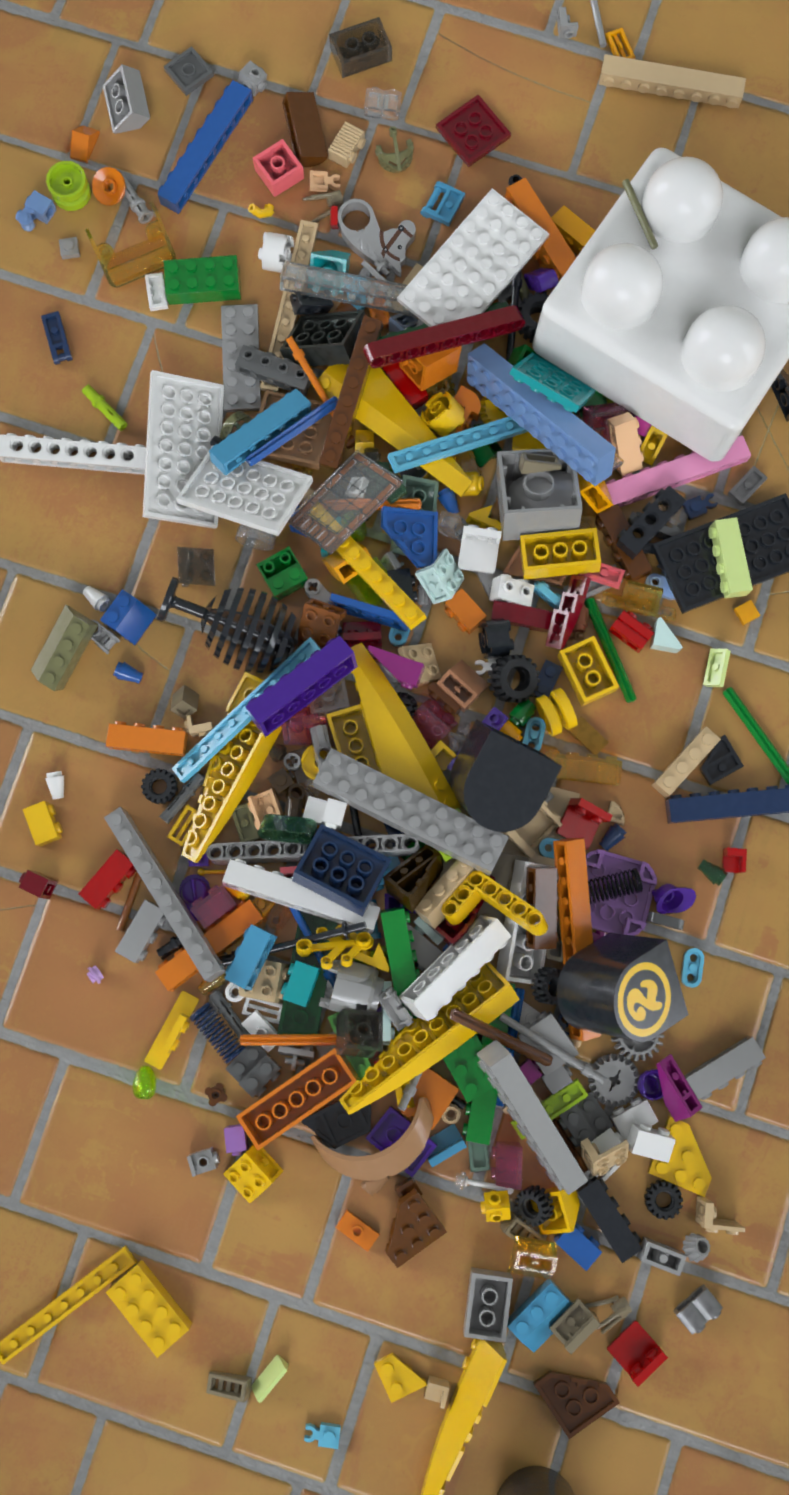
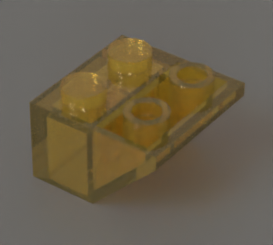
(533, 1258)

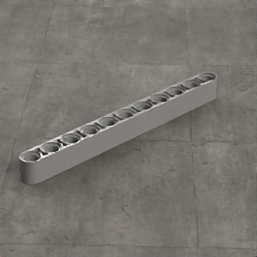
(284, 849)

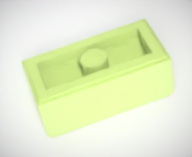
(269, 1378)

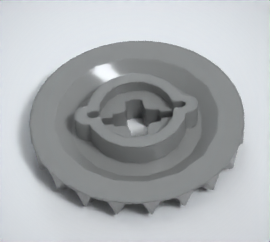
(619, 1093)

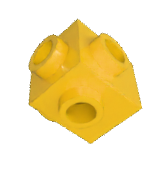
(496, 1206)

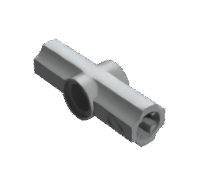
(320, 742)

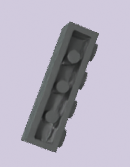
(272, 369)

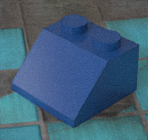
(128, 617)

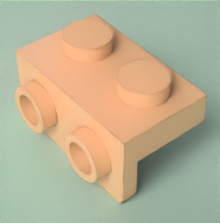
(263, 804)

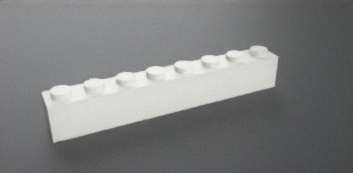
(283, 891)

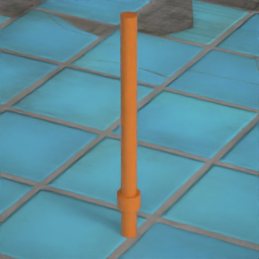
(298, 354)

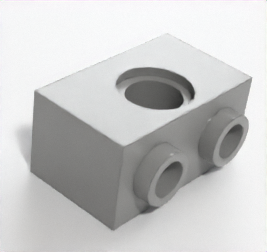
(661, 1256)

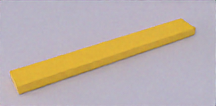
(65, 1303)

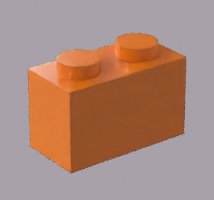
(464, 611)

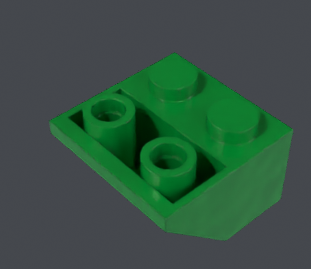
(282, 573)

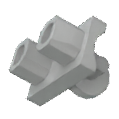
(369, 271)
(305, 1052)

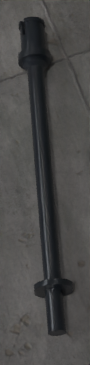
(344, 930)

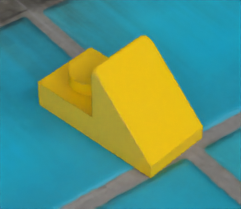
(363, 440)
(481, 519)
(378, 960)

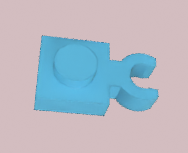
(327, 1434)

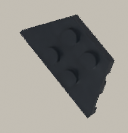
(337, 1125)

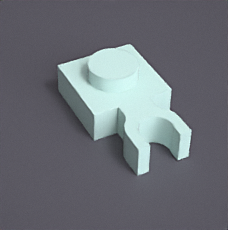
(423, 928)

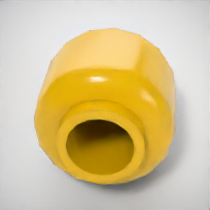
(477, 485)

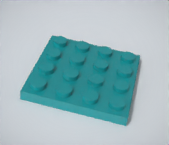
(552, 382)

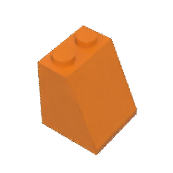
(432, 368)

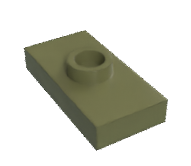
(245, 823)

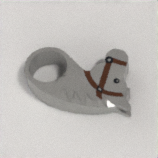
(374, 244)

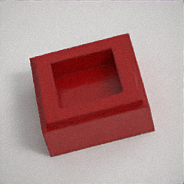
(334, 217)

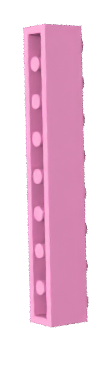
(673, 474)

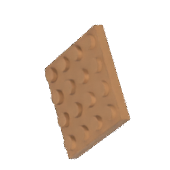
(305, 447)

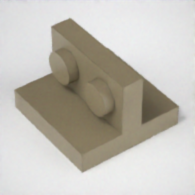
(575, 1325)

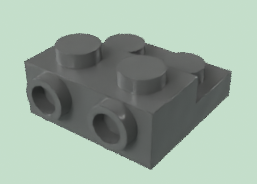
(254, 1069)
(585, 1120)

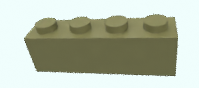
(63, 649)

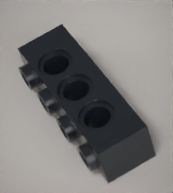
(671, 501)

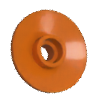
(101, 186)

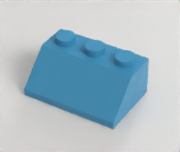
(537, 1313)

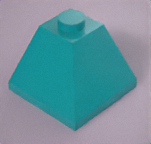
(331, 260)

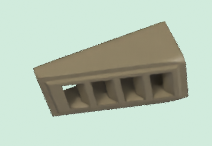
(538, 463)
(511, 1226)
(239, 1380)

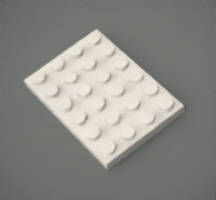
(249, 495)

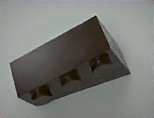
(414, 877)

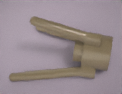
(333, 199)
(620, 1309)

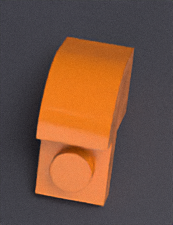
(471, 406)

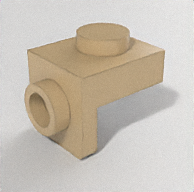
(197, 730)

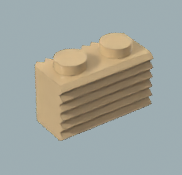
(346, 144)

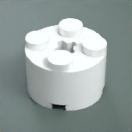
(275, 251)

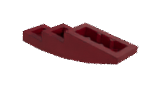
(522, 616)
(566, 616)

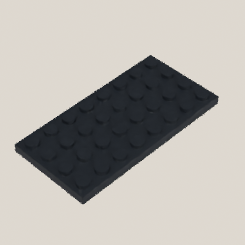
(691, 566)

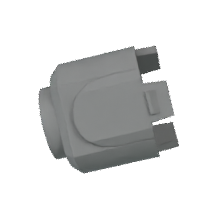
(354, 987)

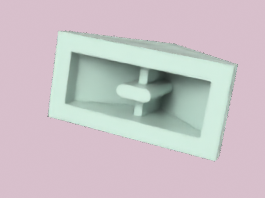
(663, 638)

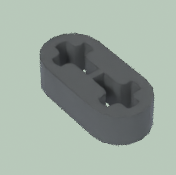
(665, 920)

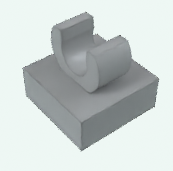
(390, 561)

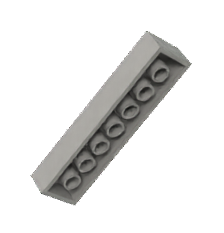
(531, 1117)

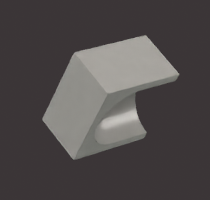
(536, 500)

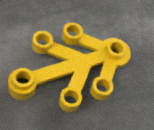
(358, 942)

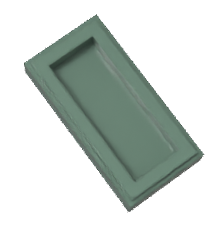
(478, 1157)

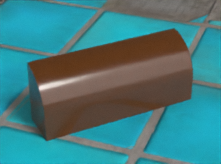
(305, 128)

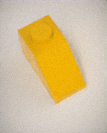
(652, 444)

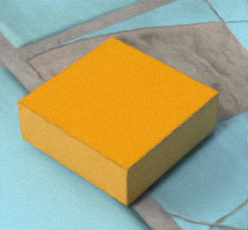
(747, 612)

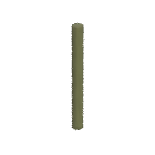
(640, 214)

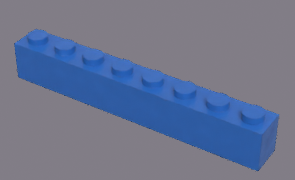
(205, 146)

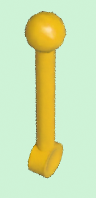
(201, 871)

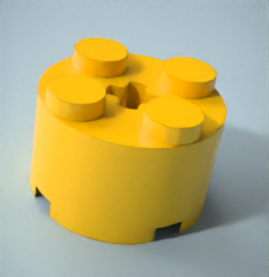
(443, 414)

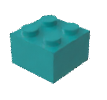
(301, 983)

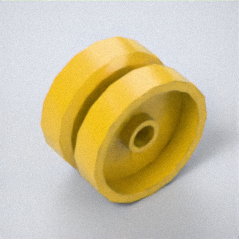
(556, 712)

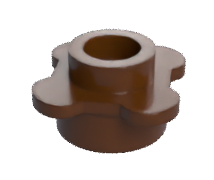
(213, 1100)

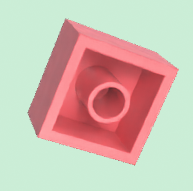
(278, 168)

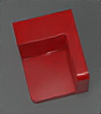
(734, 860)

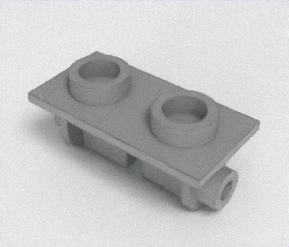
(394, 1009)

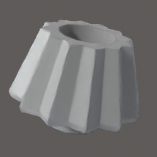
(696, 1247)

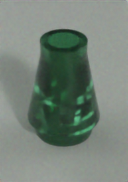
(712, 872)

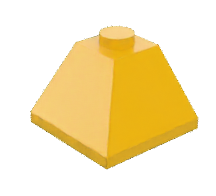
(564, 1212)

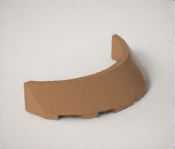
(388, 1161)

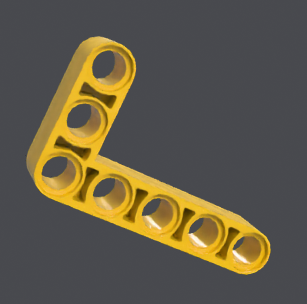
(476, 892)

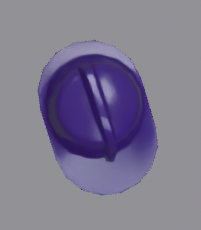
(193, 888)
(673, 899)

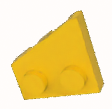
(398, 1377)

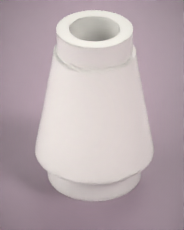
(96, 598)
(55, 783)

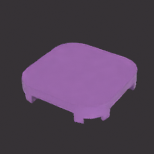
(621, 914)

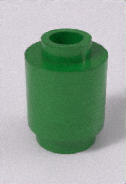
(522, 713)

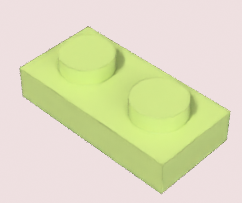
(716, 667)

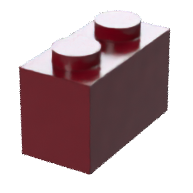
(37, 884)

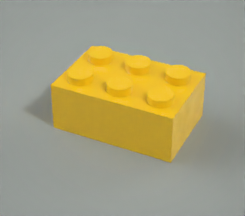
(587, 671)

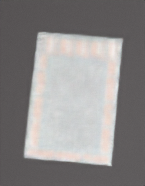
(344, 501)

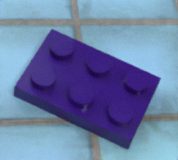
(390, 1129)

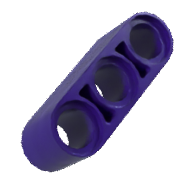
(541, 279)

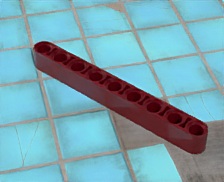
(443, 336)

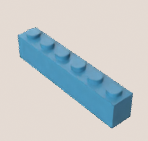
(266, 425)

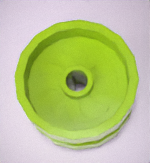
(68, 185)

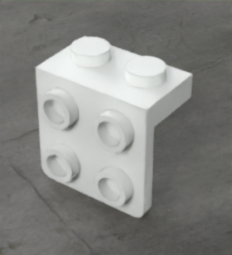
(479, 549)

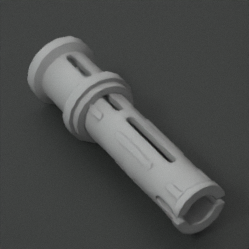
(141, 210)

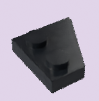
(720, 762)

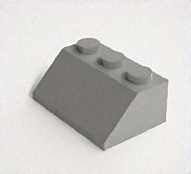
(126, 100)

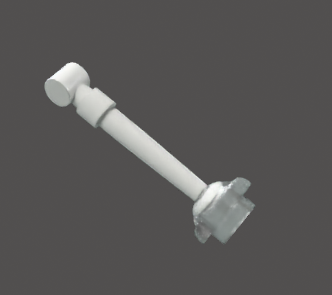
(462, 1181)

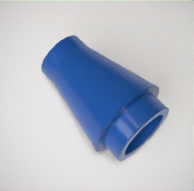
(448, 500)
(128, 673)

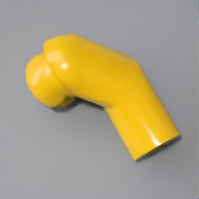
(261, 213)

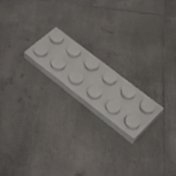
(239, 328)

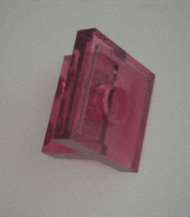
(297, 728)

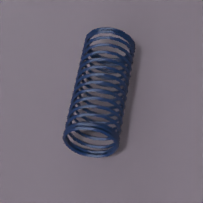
(195, 1017)

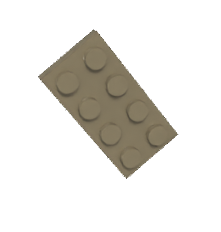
(503, 874)

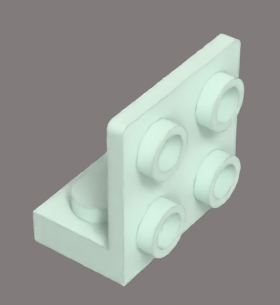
(441, 578)

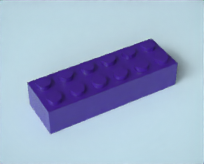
(302, 685)

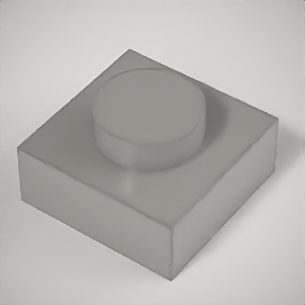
(69, 248)

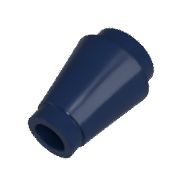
(612, 836)

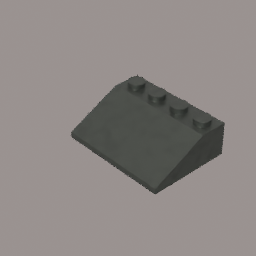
(325, 337)

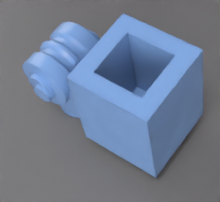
(36, 207)

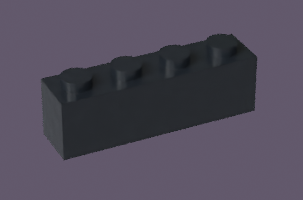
(609, 1219)

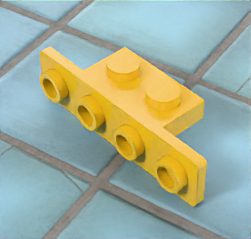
(173, 1027)

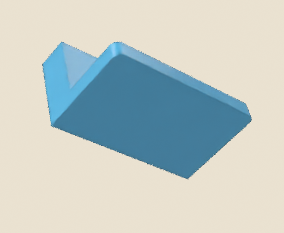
(449, 1143)

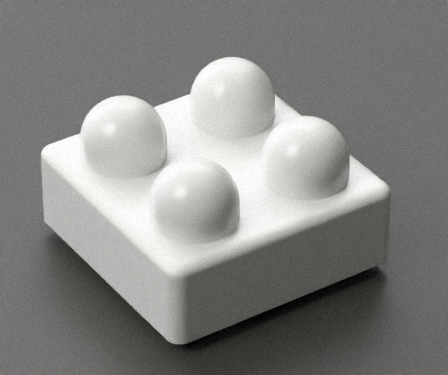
(682, 328)

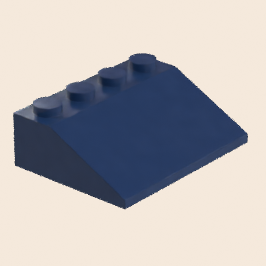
(341, 870)

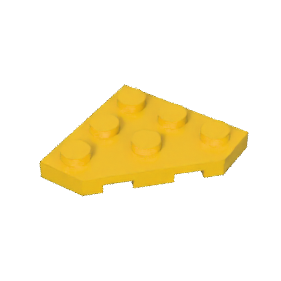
(686, 1162)

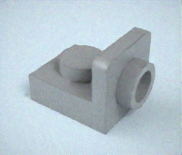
(565, 28)

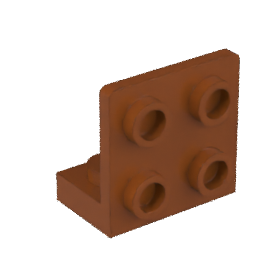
(320, 621)

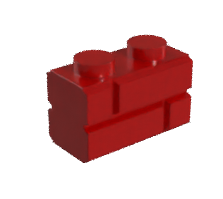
(631, 631)

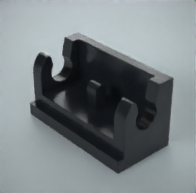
(309, 305)

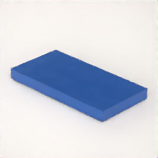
(369, 612)

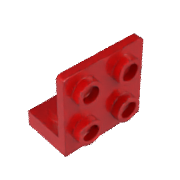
(582, 820)
(637, 1352)

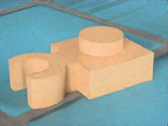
(320, 181)

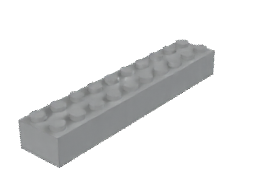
(410, 811)

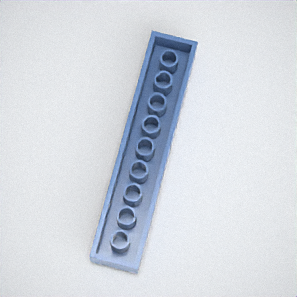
(545, 420)

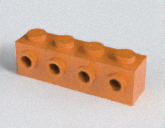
(147, 740)

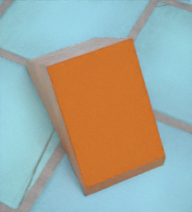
(83, 143)

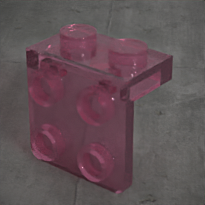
(433, 722)

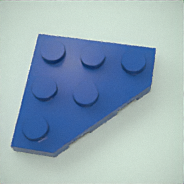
(413, 533)

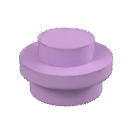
(94, 974)

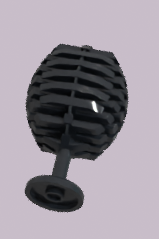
(240, 626)

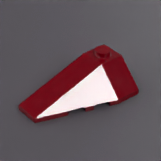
(453, 933)

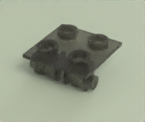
(196, 566)

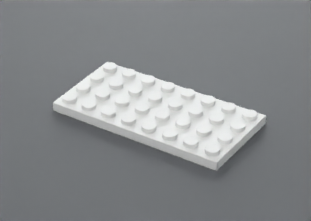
(474, 263)
(180, 425)

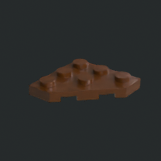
(412, 1228)
(575, 1399)

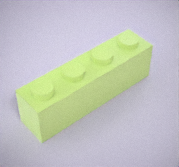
(730, 558)

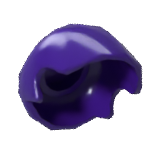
(649, 1085)

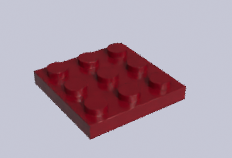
(473, 130)

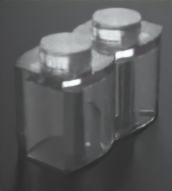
(382, 103)

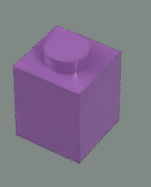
(235, 1139)

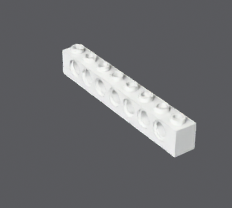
(63, 458)

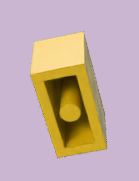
(43, 823)

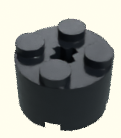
(495, 638)

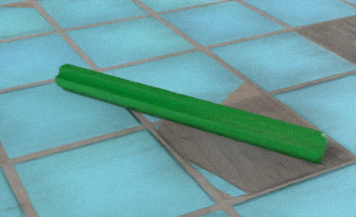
(610, 650)
(757, 733)

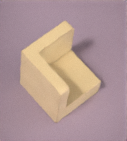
(437, 1390)

